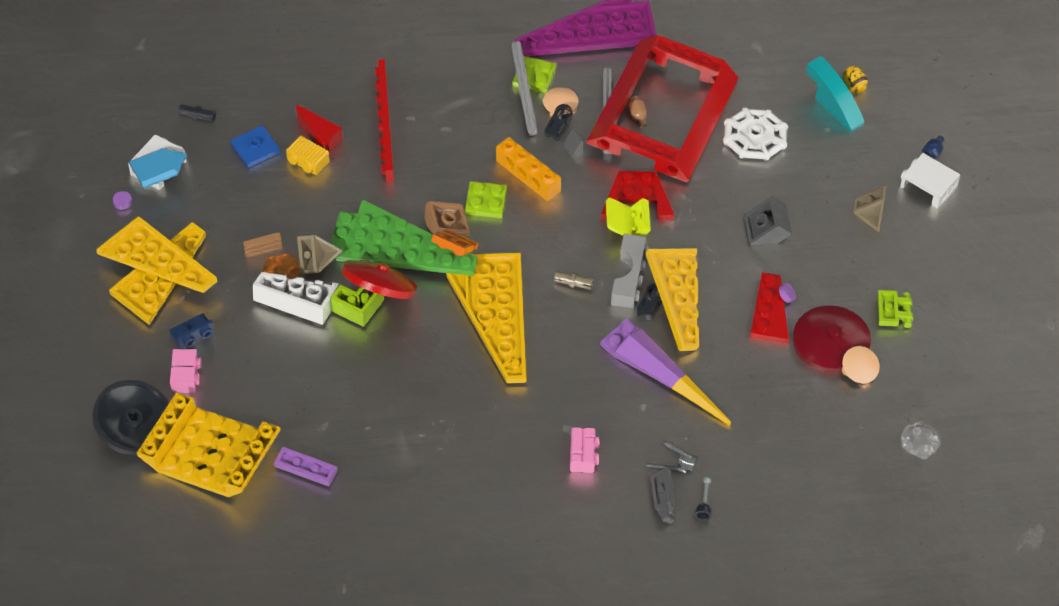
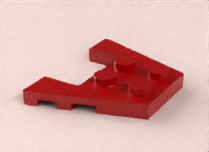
(634, 185)

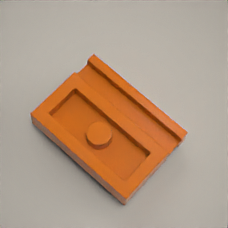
(455, 242)

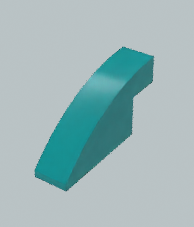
(834, 94)

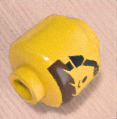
(855, 79)

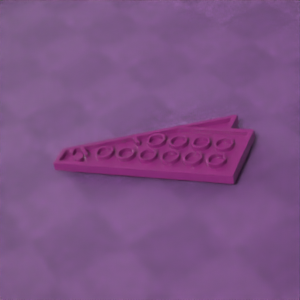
(595, 28)

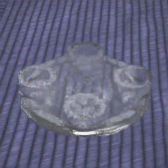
(920, 439)

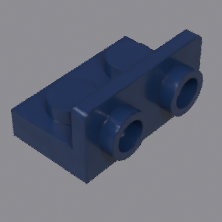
(192, 331)

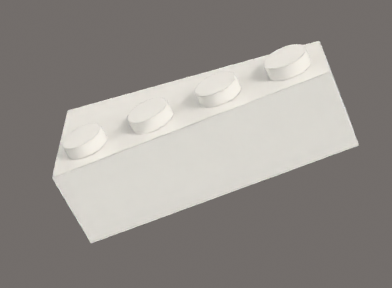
(295, 296)

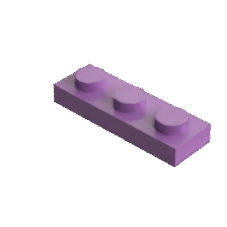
(305, 466)

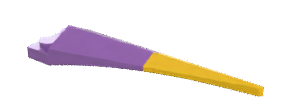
(641, 352)

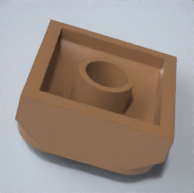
(445, 216)

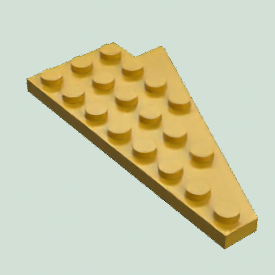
(496, 309)

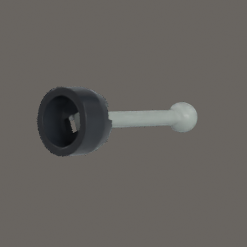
(704, 507)

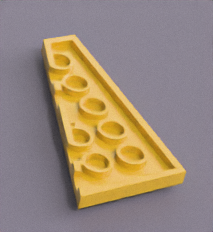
(678, 288)

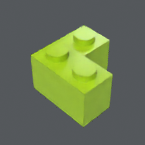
(354, 305)

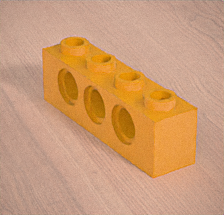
(528, 169)

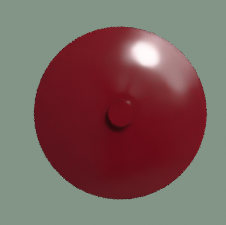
(826, 335)

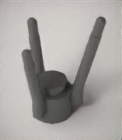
(686, 460)

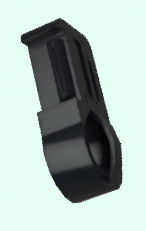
(557, 123)
(649, 302)

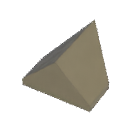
(870, 207)
(315, 253)

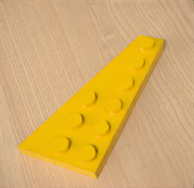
(151, 252)
(146, 292)

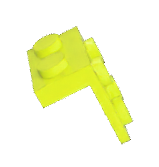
(626, 219)

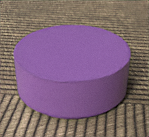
(122, 200)
(787, 292)

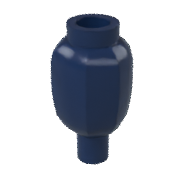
(933, 147)

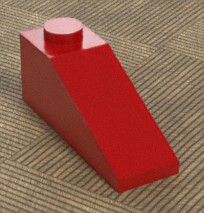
(319, 129)

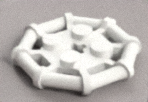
(752, 141)

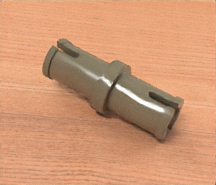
(574, 280)

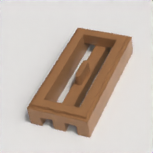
(262, 244)

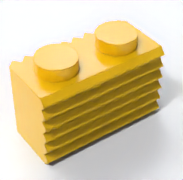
(307, 155)

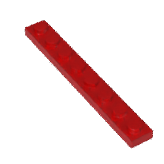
(384, 125)

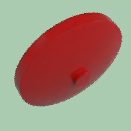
(379, 278)

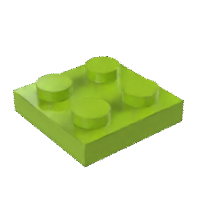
(538, 73)
(486, 199)

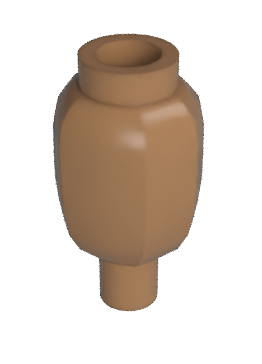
(638, 111)

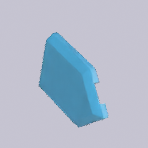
(157, 166)

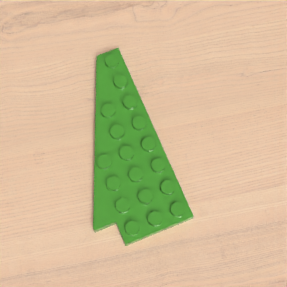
(393, 241)

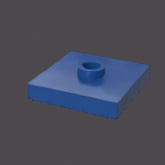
(255, 146)

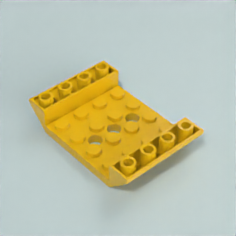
(188, 433)

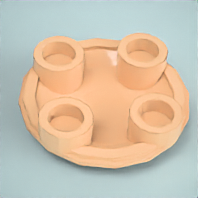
(560, 96)
(860, 364)

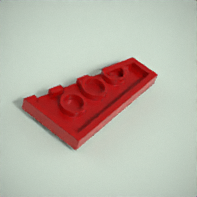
(769, 314)

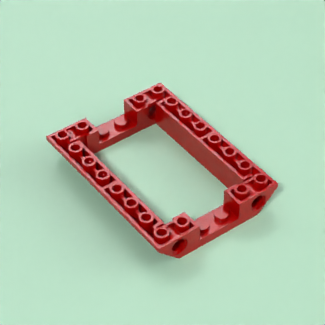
(668, 159)

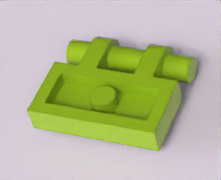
(888, 308)

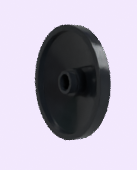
(127, 414)

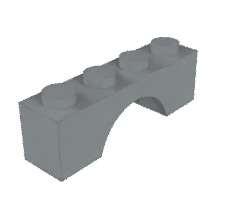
(625, 288)

